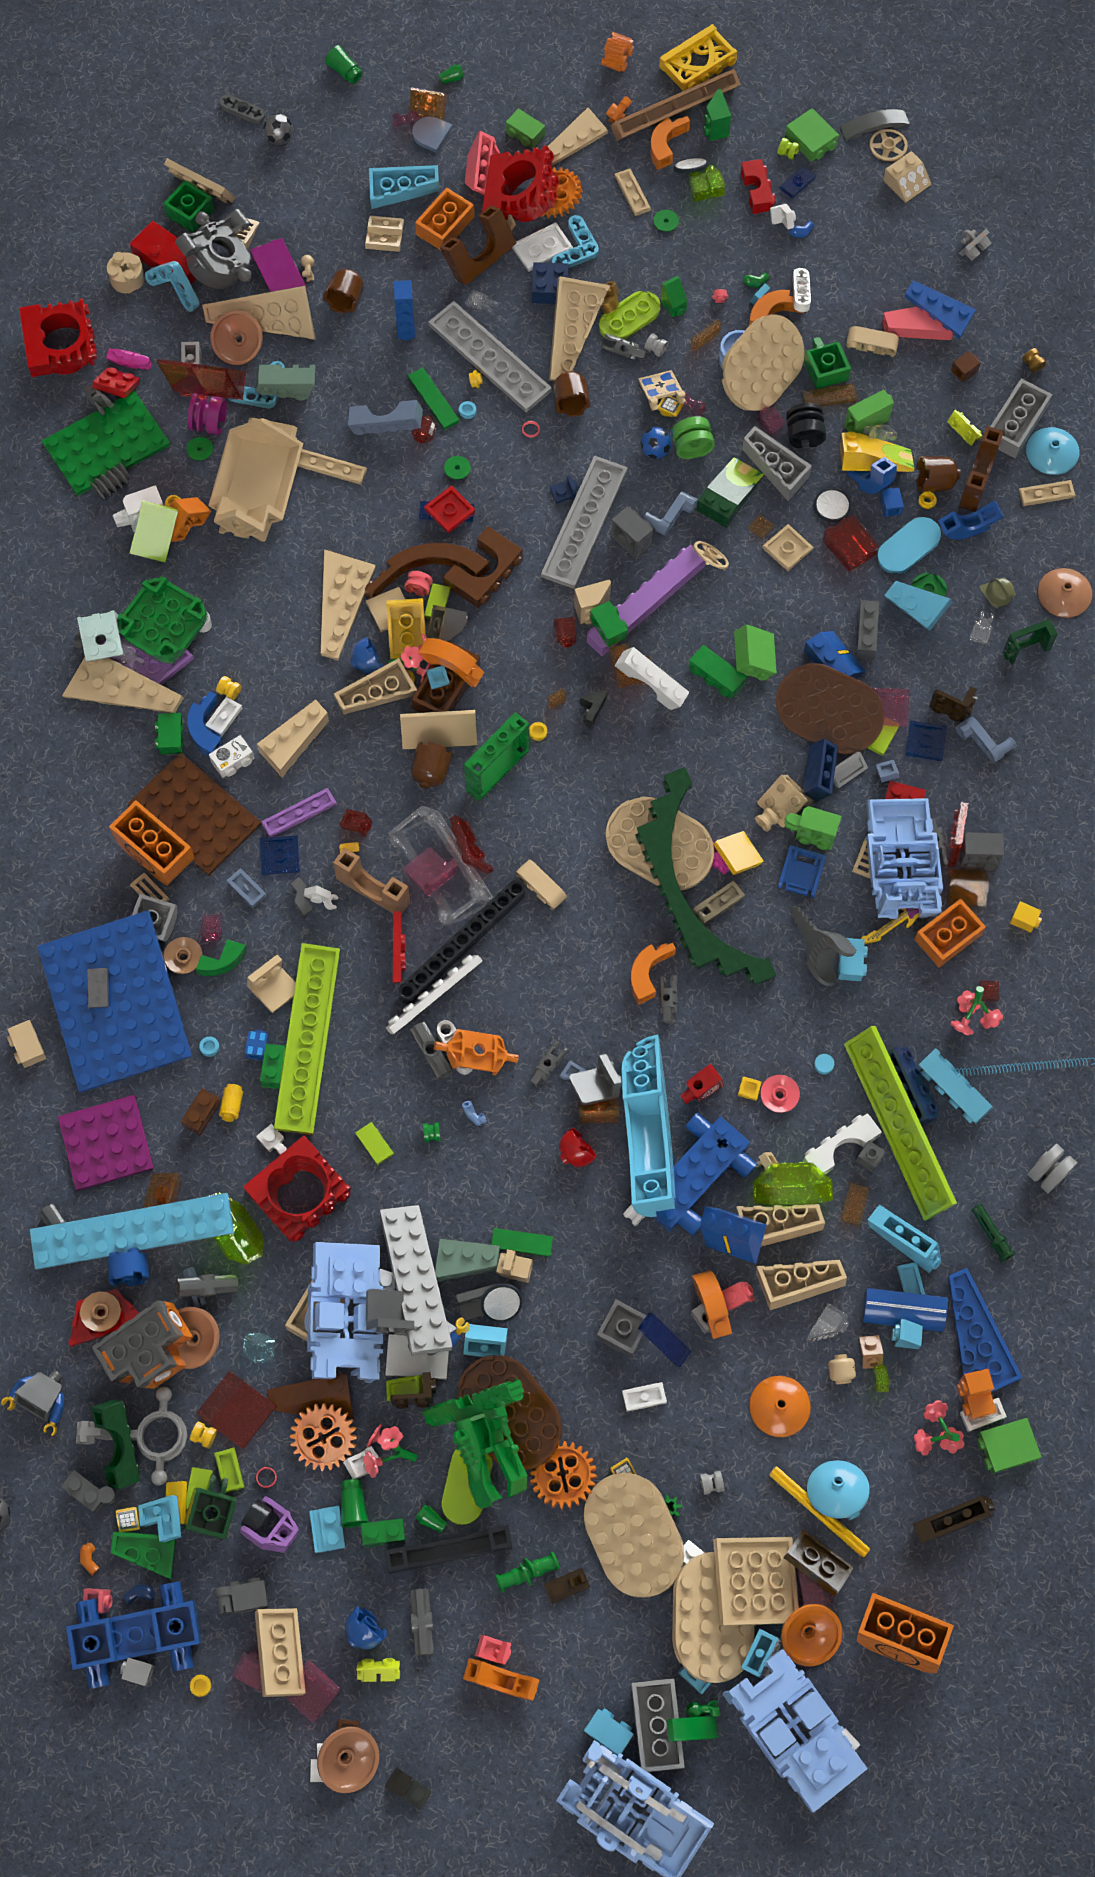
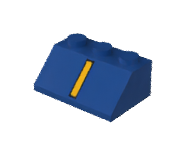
(830, 651)
(732, 1233)

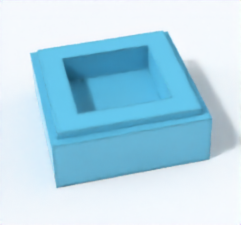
(761, 292)
(437, 677)

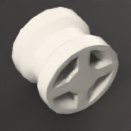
(633, 1215)

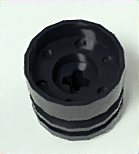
(806, 423)

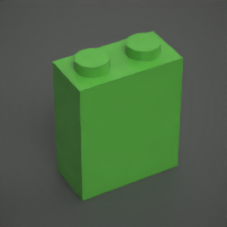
(812, 134)
(869, 412)
(755, 652)
(1008, 1446)

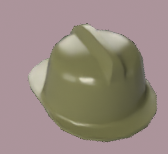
(998, 592)

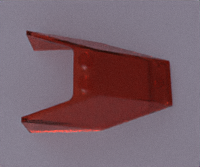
(203, 379)

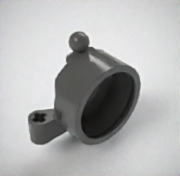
(205, 263)

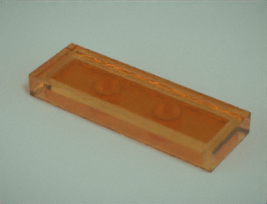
(831, 395)

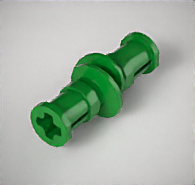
(527, 1572)

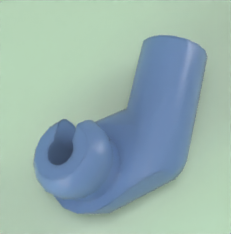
(471, 1114)

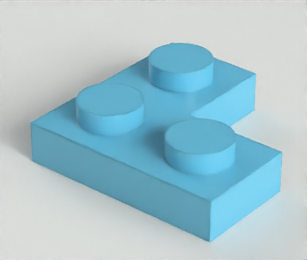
(165, 1514)

